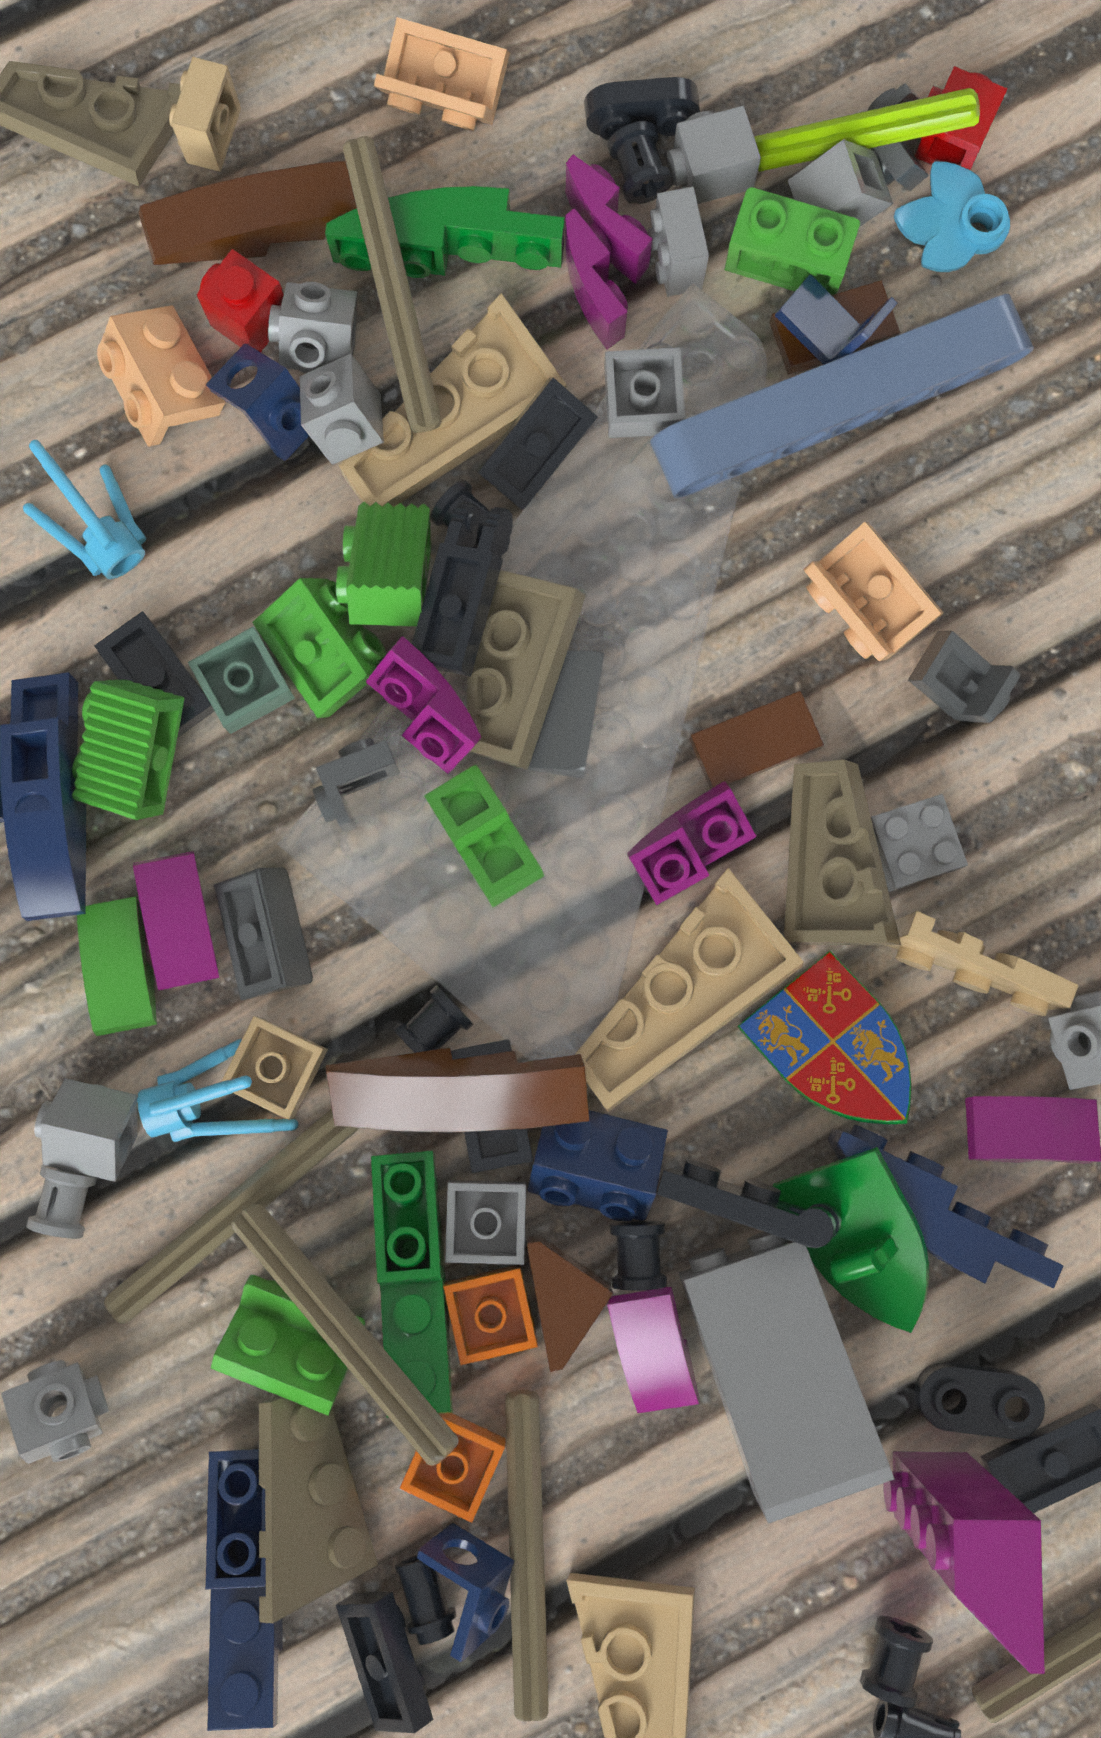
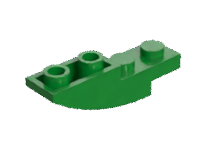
(458, 222)
(412, 1272)

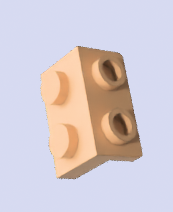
(443, 73)
(156, 371)
(871, 594)

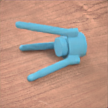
(110, 545)
(174, 1105)

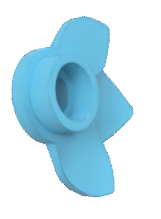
(945, 219)

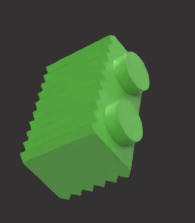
(387, 564)
(127, 748)

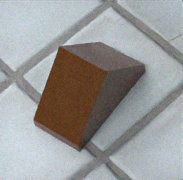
(567, 1299)

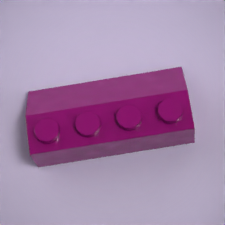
(977, 1542)

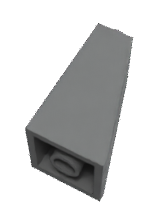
(783, 1376)

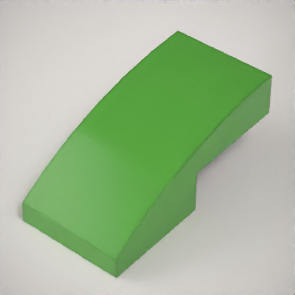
(484, 835)
(116, 967)

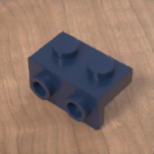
(600, 1165)

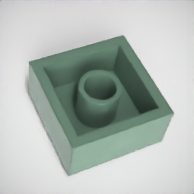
(241, 680)

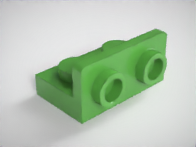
(789, 240)
(319, 645)
(279, 1349)

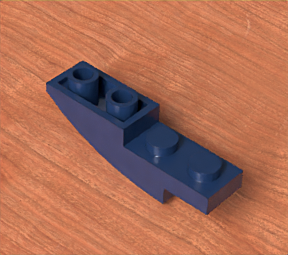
(37, 783)
(956, 1235)
(240, 1647)

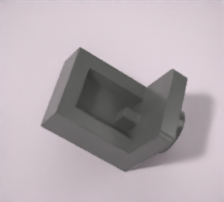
(897, 158)
(963, 680)
(357, 768)

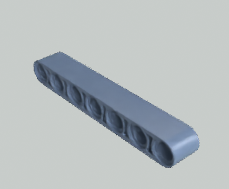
(840, 396)

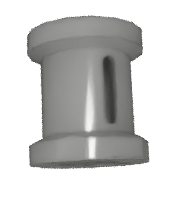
(61, 1203)

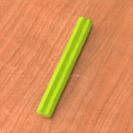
(870, 128)

